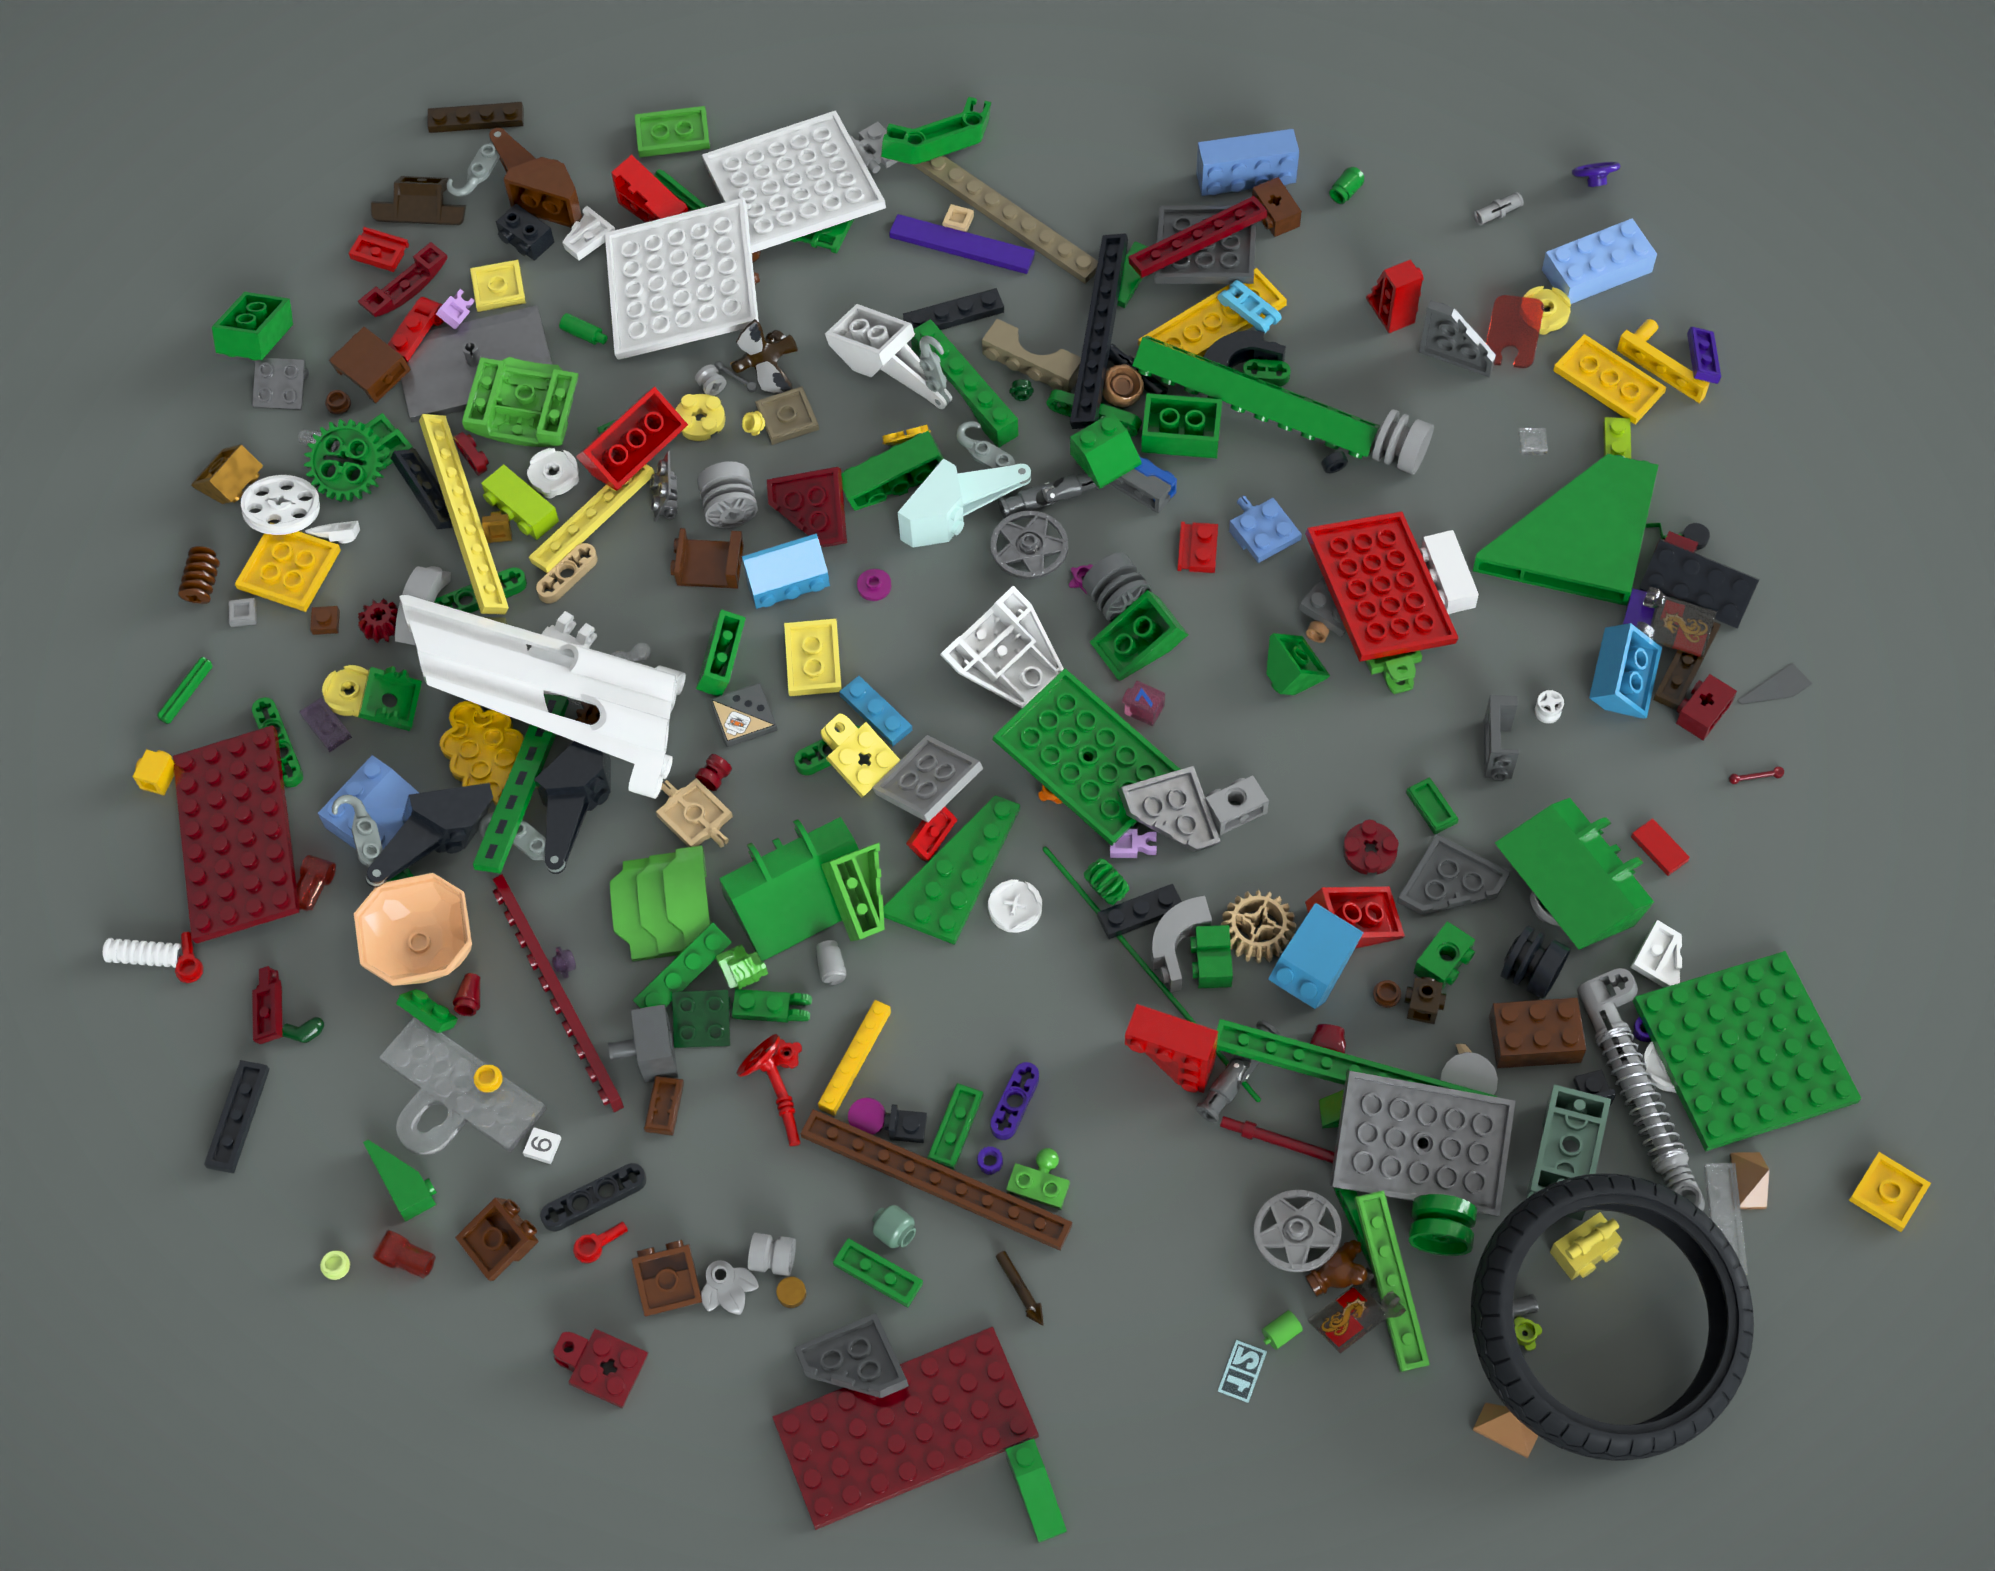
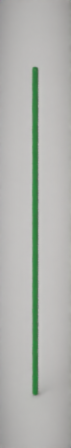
(1141, 962)

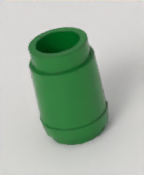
(1346, 185)

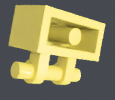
(1587, 1246)

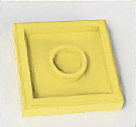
(497, 285)

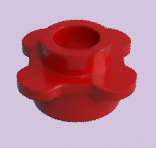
(790, 1061)

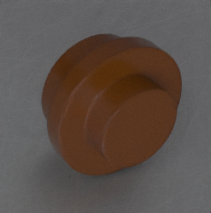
(337, 402)
(1387, 994)

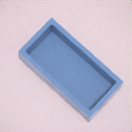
(1246, 161)

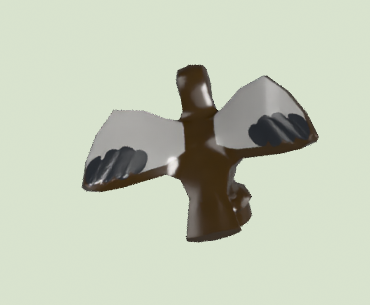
(763, 355)

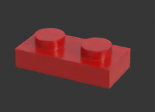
(931, 834)

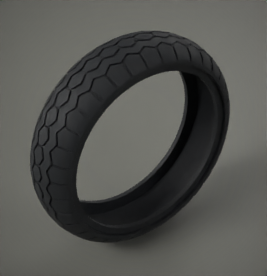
(1724, 1290)

